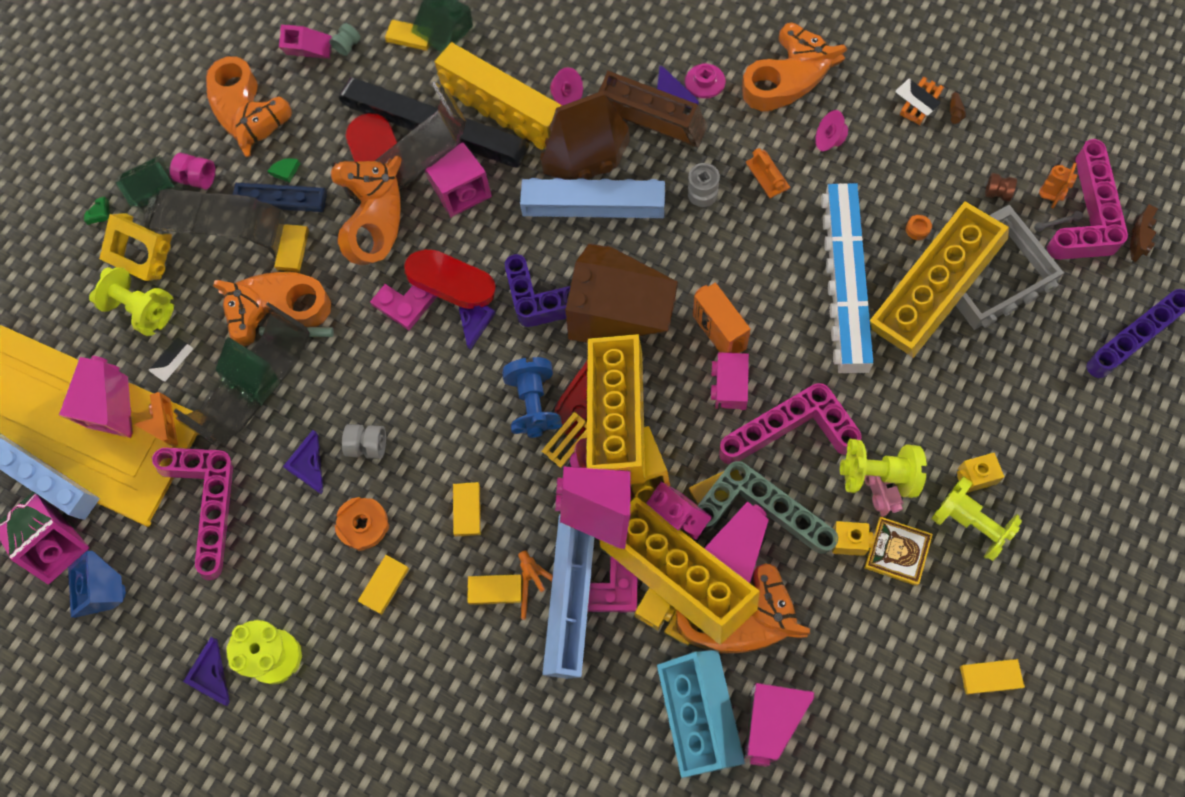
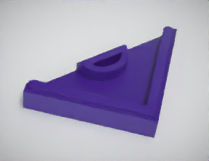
(671, 85)
(474, 322)
(306, 463)
(208, 673)

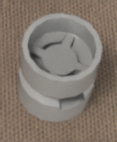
(703, 184)
(360, 441)

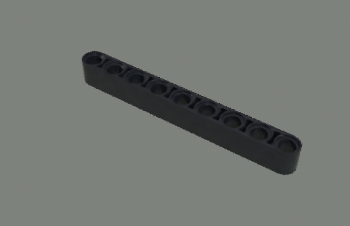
(411, 113)

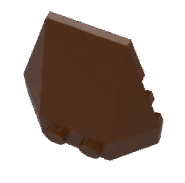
(585, 139)
(617, 296)

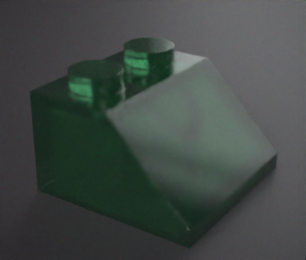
(442, 22)
(144, 181)
(246, 372)

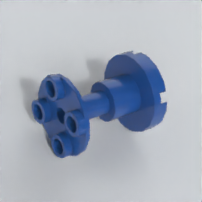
(528, 380)

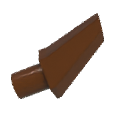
(956, 109)

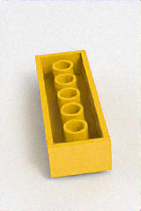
(496, 94)
(939, 278)
(616, 406)
(685, 573)

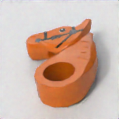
(807, 65)
(235, 107)
(379, 209)
(247, 300)
(767, 626)

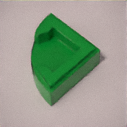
(284, 169)
(98, 212)

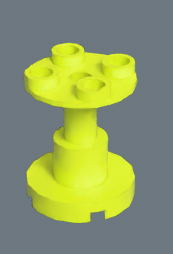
(147, 310)
(901, 470)
(968, 512)
(263, 652)

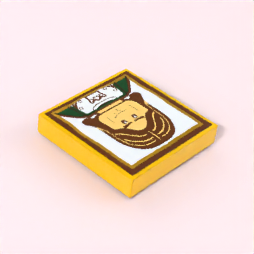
(898, 551)

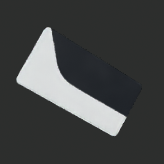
(918, 97)
(171, 359)

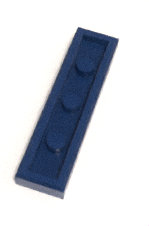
(285, 197)

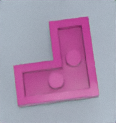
(403, 309)
(616, 596)

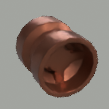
(1000, 187)

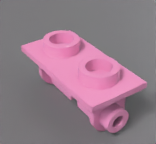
(884, 498)

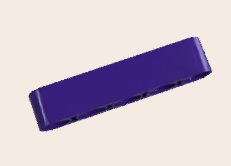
(1131, 340)

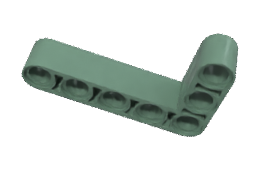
(773, 494)

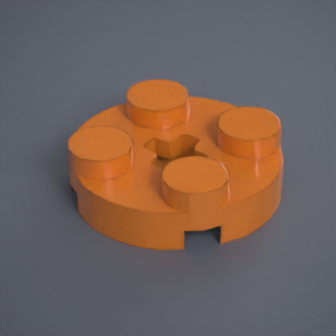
(347, 521)

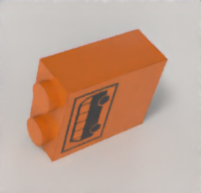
(720, 320)

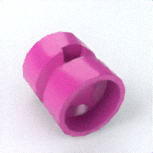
(192, 170)

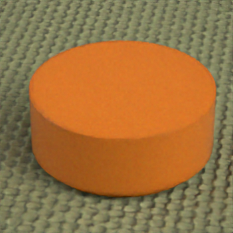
(918, 227)

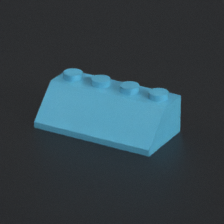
(700, 713)

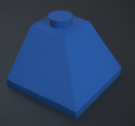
(93, 586)

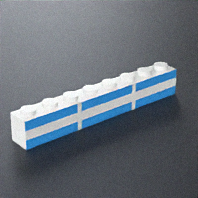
(847, 279)

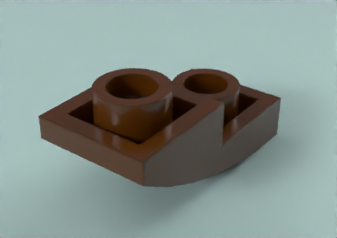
(1143, 234)

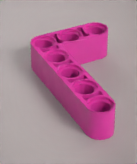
(1096, 181)
(790, 421)
(210, 501)

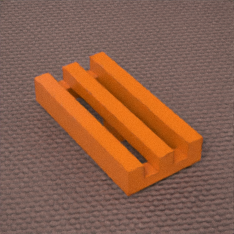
(930, 87)

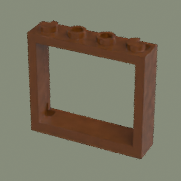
(654, 109)

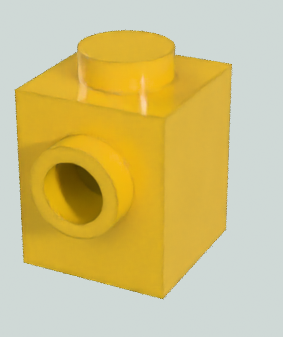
(982, 471)
(852, 538)
(654, 610)

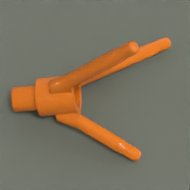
(531, 570)

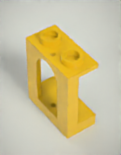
(115, 243)

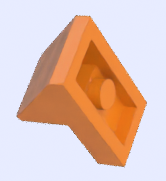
(162, 423)

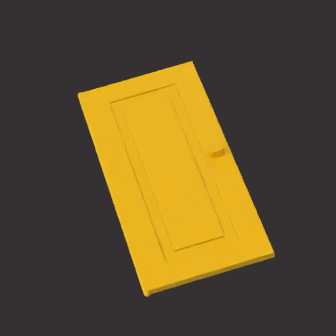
(106, 464)

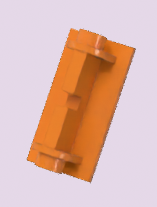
(767, 173)
(1058, 183)

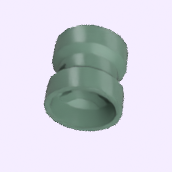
(345, 39)

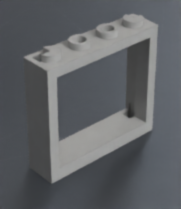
(1038, 258)

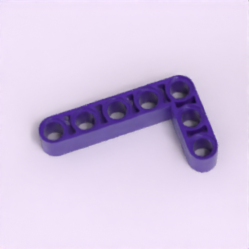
(531, 301)

